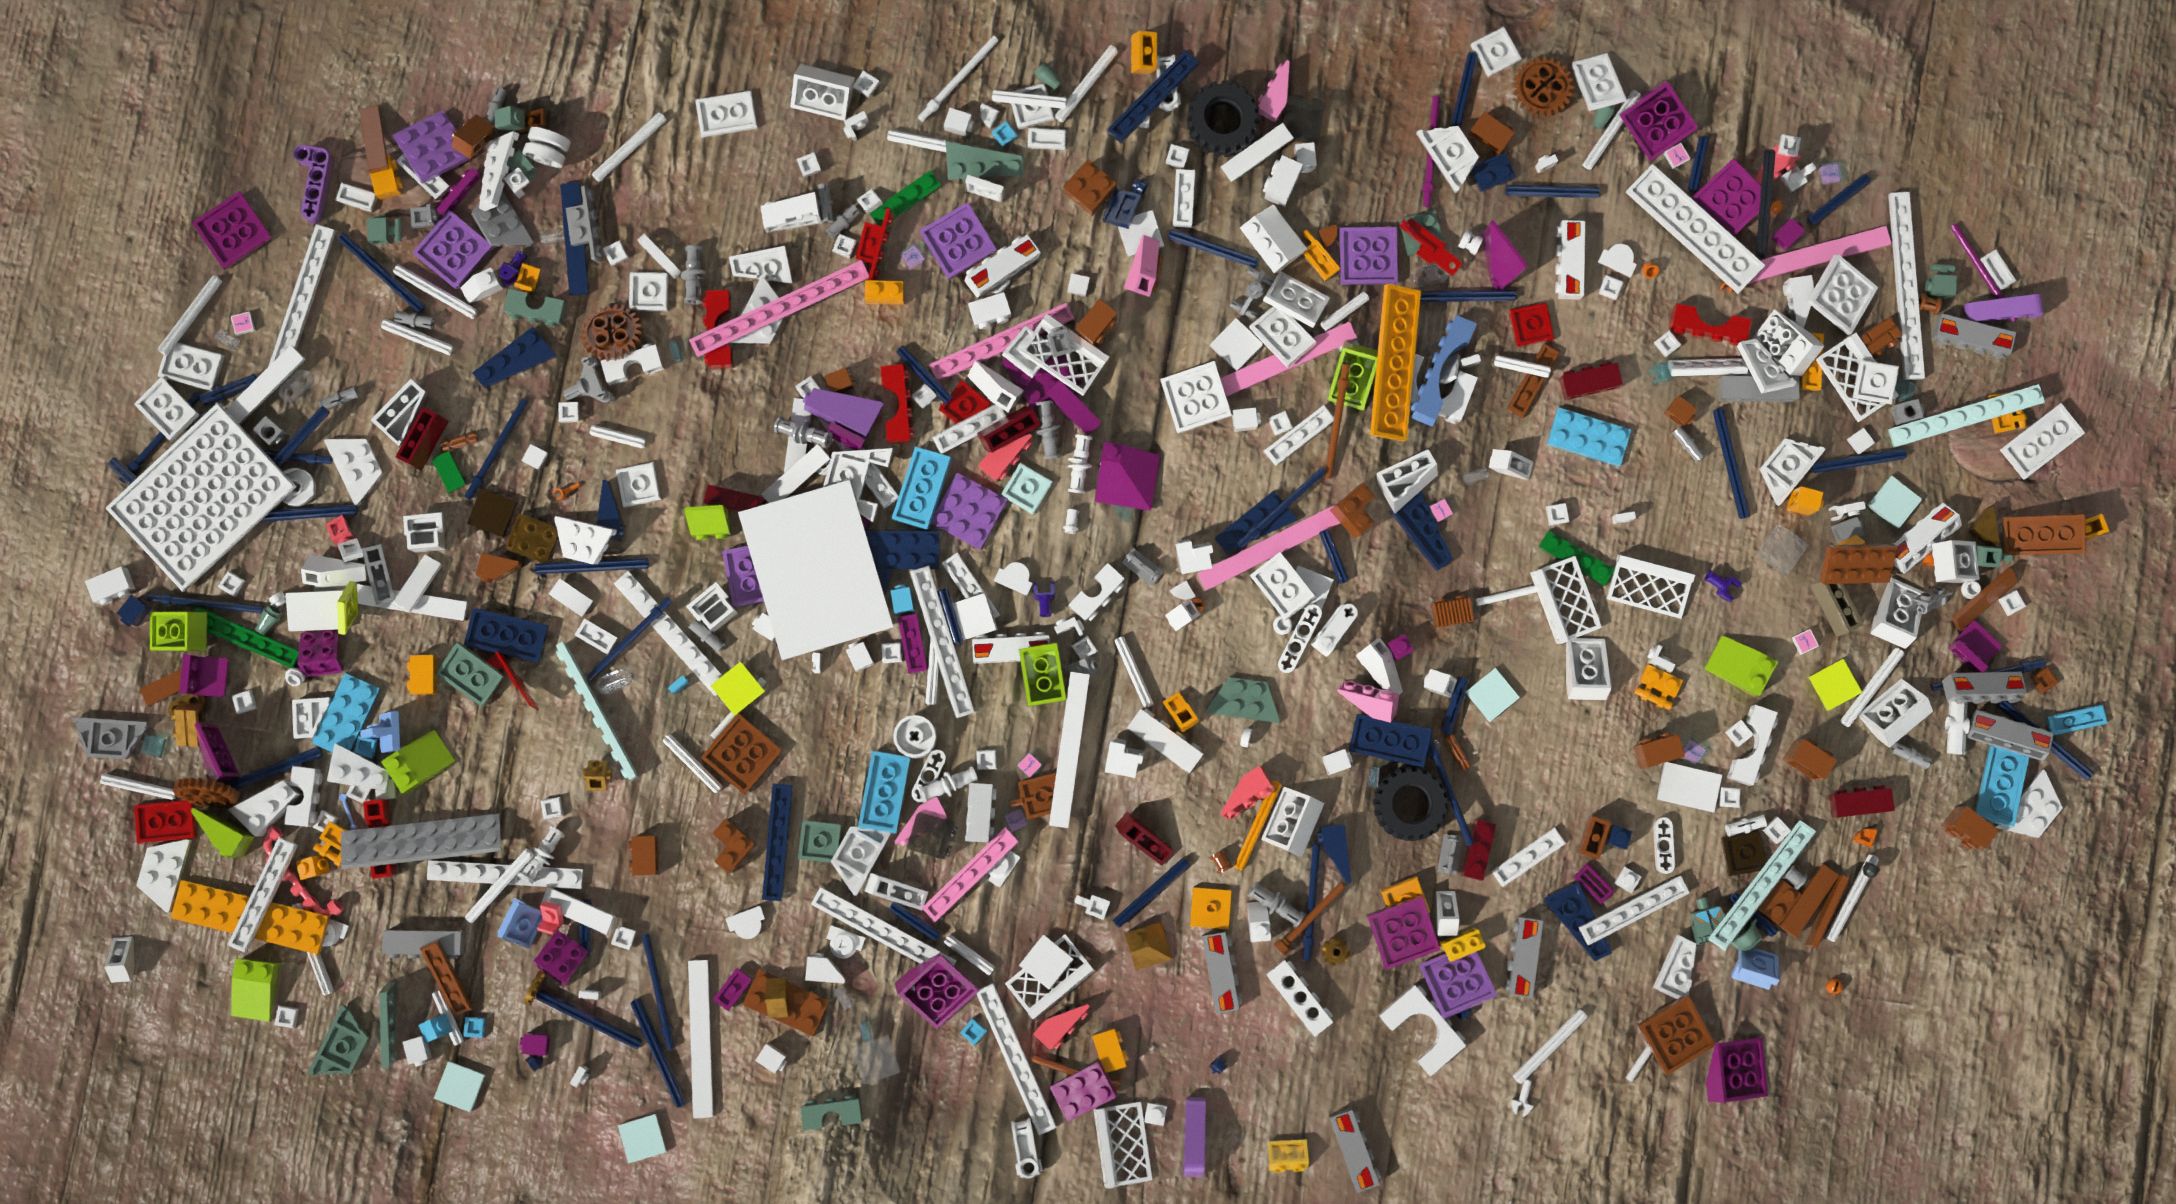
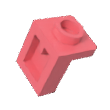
(339, 530)
(551, 916)

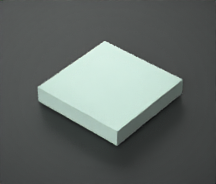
(1026, 488)
(1894, 502)
(1492, 694)
(459, 1086)
(642, 1138)

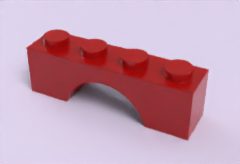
(717, 306)
(1686, 320)
(898, 428)
(378, 815)

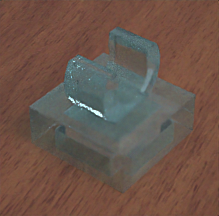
(1662, 373)

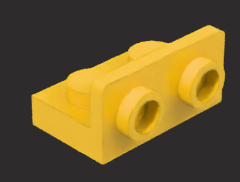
(1462, 944)
(1288, 1155)

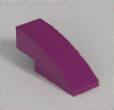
(1073, 408)

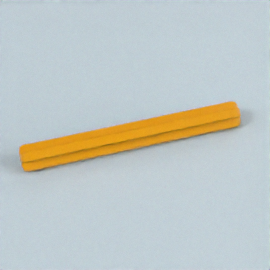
(1256, 827)

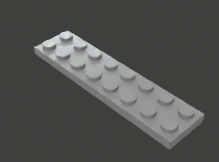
(420, 841)

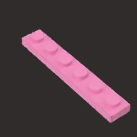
(970, 874)

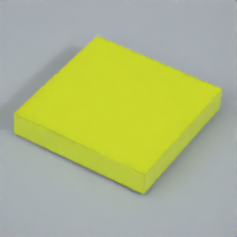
(347, 607)
(1835, 684)
(737, 688)

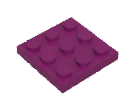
(1730, 197)
(232, 230)
(1035, 387)
(1403, 932)

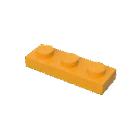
(1812, 376)

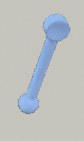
(343, 797)

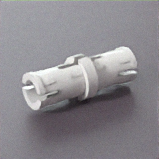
(1745, 825)

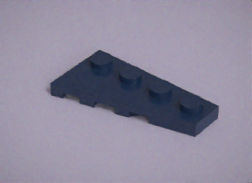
(1423, 531)

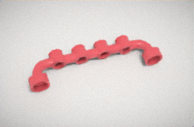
(299, 887)

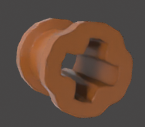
(1935, 307)
(1221, 861)

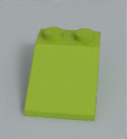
(1361, 374)
(708, 521)
(178, 631)
(1741, 666)
(1042, 674)
(418, 762)
(224, 835)
(254, 988)

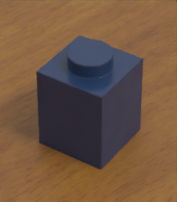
(133, 611)
(1618, 837)

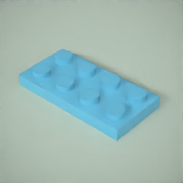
(1588, 437)
(921, 488)
(346, 713)
(2001, 786)
(884, 792)

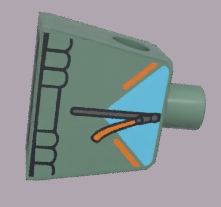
(1705, 920)

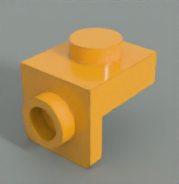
(528, 278)
(312, 867)

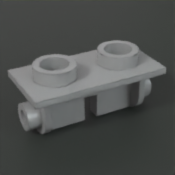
(1142, 567)
(1931, 599)
(1450, 854)

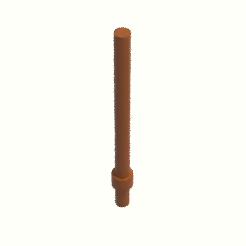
(1343, 383)

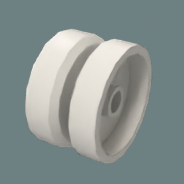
(546, 147)
(915, 725)

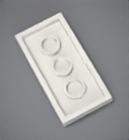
(2042, 441)

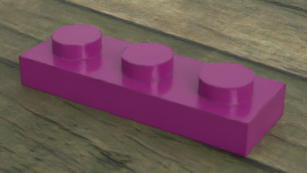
(459, 191)
(912, 643)

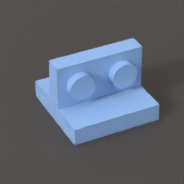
(386, 730)
(520, 923)
(1757, 968)

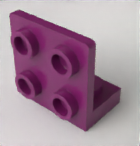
(1974, 647)
(319, 653)
(204, 676)
(560, 958)

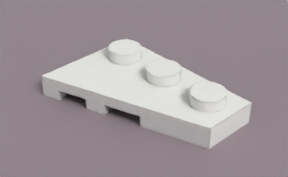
(768, 263)

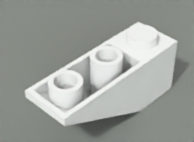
(1798, 292)
(995, 387)
(328, 571)
(1381, 665)

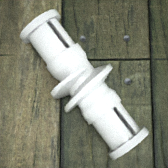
(1079, 464)
(947, 784)
(541, 854)

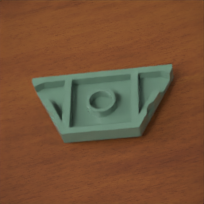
(1245, 700)
(341, 1046)

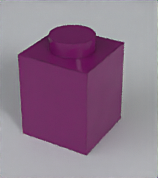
(1788, 233)
(1400, 647)
(535, 1044)

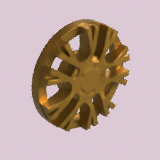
(534, 988)

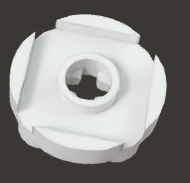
(306, 490)

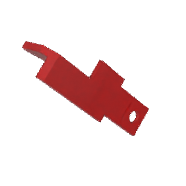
(1432, 248)
(500, 662)

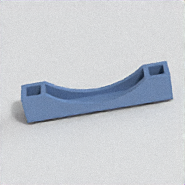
(1430, 401)

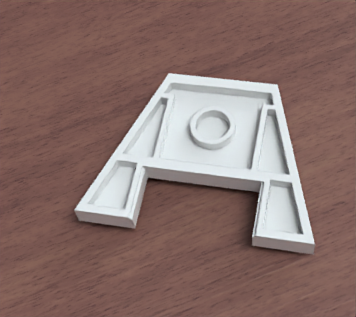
(854, 467)

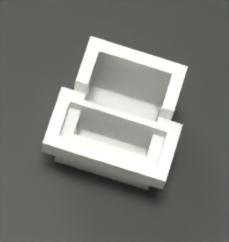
(425, 532)
(1193, 557)
(712, 607)
(1122, 759)

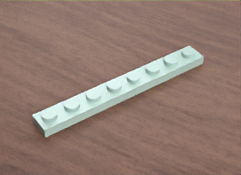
(1966, 416)
(592, 704)
(1762, 885)

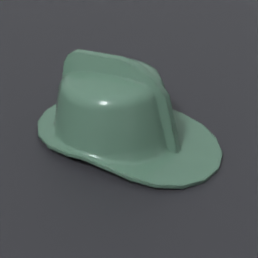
(1748, 936)

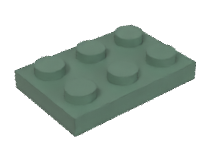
(470, 674)

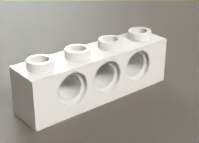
(1277, 975)

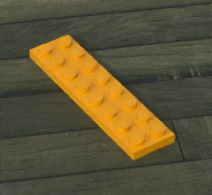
(1395, 362)
(223, 909)

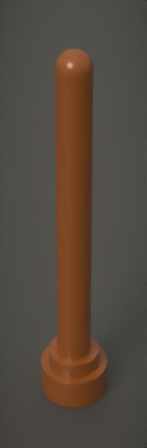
(1284, 944)
(1067, 1069)

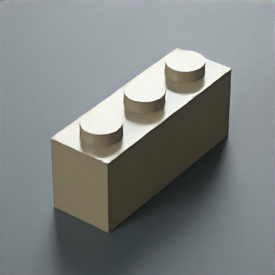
(1837, 607)

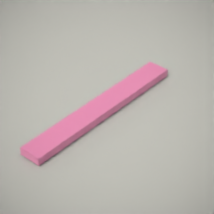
(1823, 253)
(993, 345)
(1273, 366)
(1267, 548)

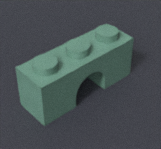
(551, 312)
(848, 1109)

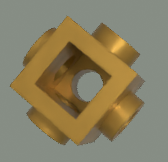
(597, 775)
(1328, 948)

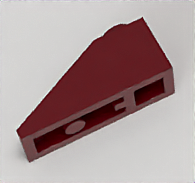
(1143, 838)

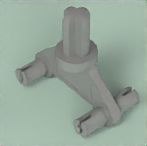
(1254, 291)
(589, 383)

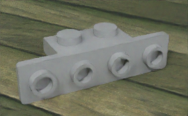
(583, 224)

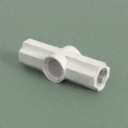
(1957, 727)

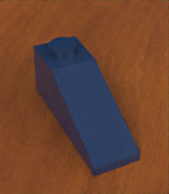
(609, 513)
(1335, 845)

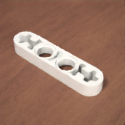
(1297, 637)

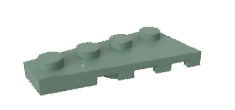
(980, 162)
(387, 1007)

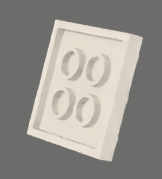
(1842, 294)
(1196, 397)

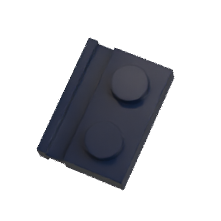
(1493, 172)
(1122, 208)

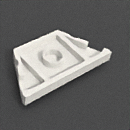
(1450, 152)
(761, 295)
(356, 465)
(1788, 466)
(582, 539)
(2036, 807)
(857, 855)
(163, 871)

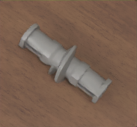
(692, 274)
(1047, 430)
(803, 433)
(1276, 904)

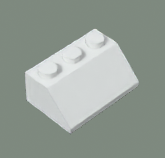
(822, 92)
(1273, 238)
(1896, 712)
(1292, 821)

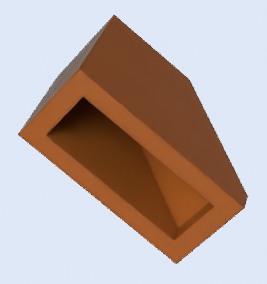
(495, 567)

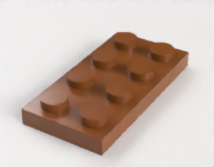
(2045, 534)
(1858, 563)
(804, 1006)

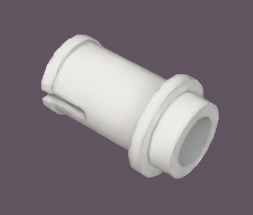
(1071, 521)

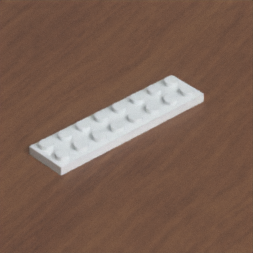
(1695, 228)

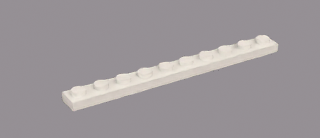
(1906, 286)

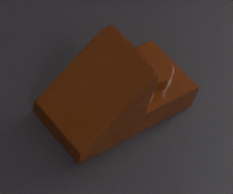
(535, 118)

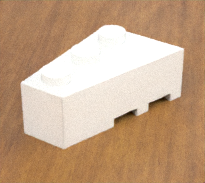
(791, 213)
(401, 412)
(1407, 479)
(266, 807)
(980, 813)

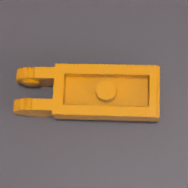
(1319, 258)

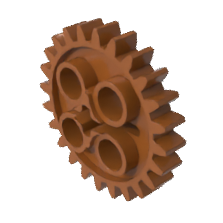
(1554, 98)
(594, 335)
(206, 792)

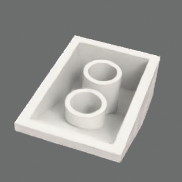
(1897, 614)
(1587, 669)

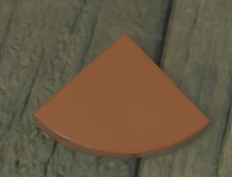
(1328, 236)

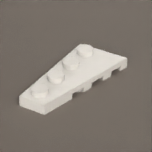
(496, 169)

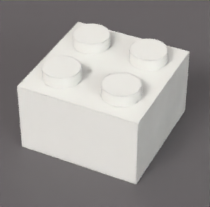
(1283, 179)
(1955, 561)

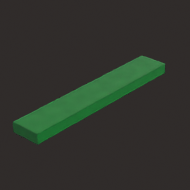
(251, 639)

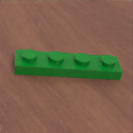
(907, 197)
(1588, 564)

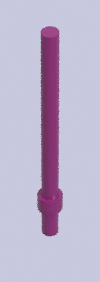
(1428, 187)
(1977, 263)

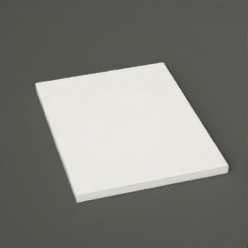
(201, 497)
(815, 570)

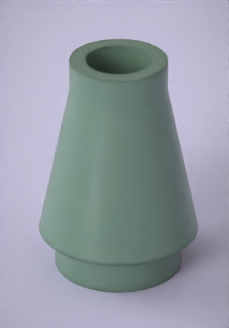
(1047, 75)
(1602, 116)
(268, 618)

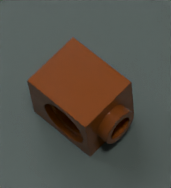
(840, 380)
(1681, 411)

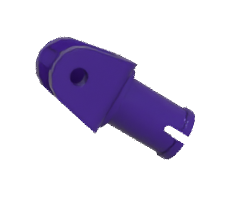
(511, 270)
(1722, 584)
(1044, 600)

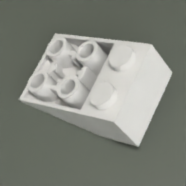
(1788, 343)

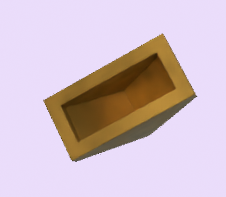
(1986, 527)
(776, 997)

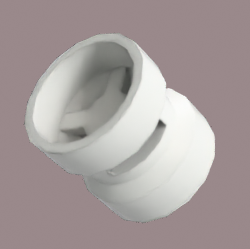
(1475, 242)

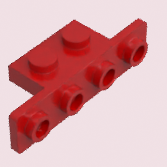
(872, 242)

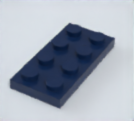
(904, 548)
(506, 635)
(1391, 740)

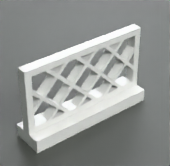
(1077, 344)
(1859, 352)
(1655, 570)
(1551, 608)
(1057, 993)
(1107, 1151)

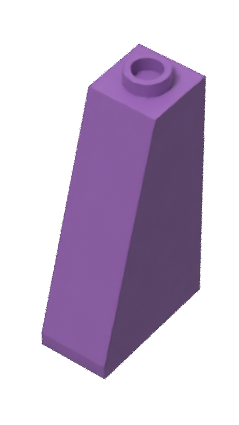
(850, 411)

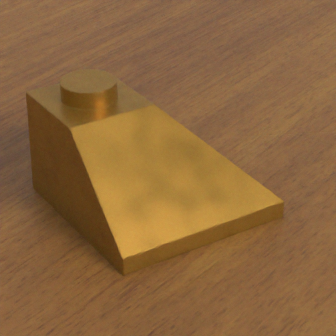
(1148, 946)

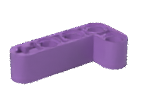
(312, 186)
(2006, 308)
(1194, 1137)

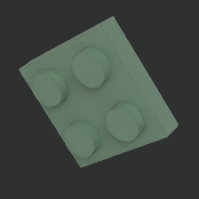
(1429, 222)
(819, 841)

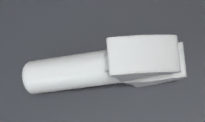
(1523, 1099)

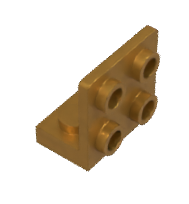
(532, 538)

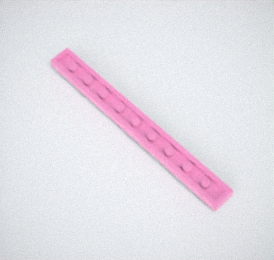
(779, 308)

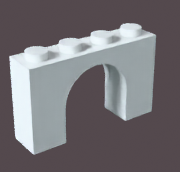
(1457, 401)
(1447, 1041)

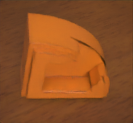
(1866, 837)

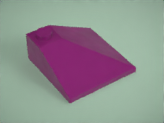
(1658, 120)
(1502, 259)
(1127, 477)
(215, 754)
(935, 989)
(1737, 1071)

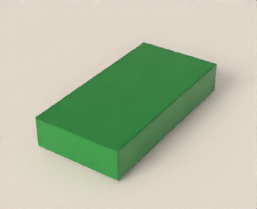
(449, 472)

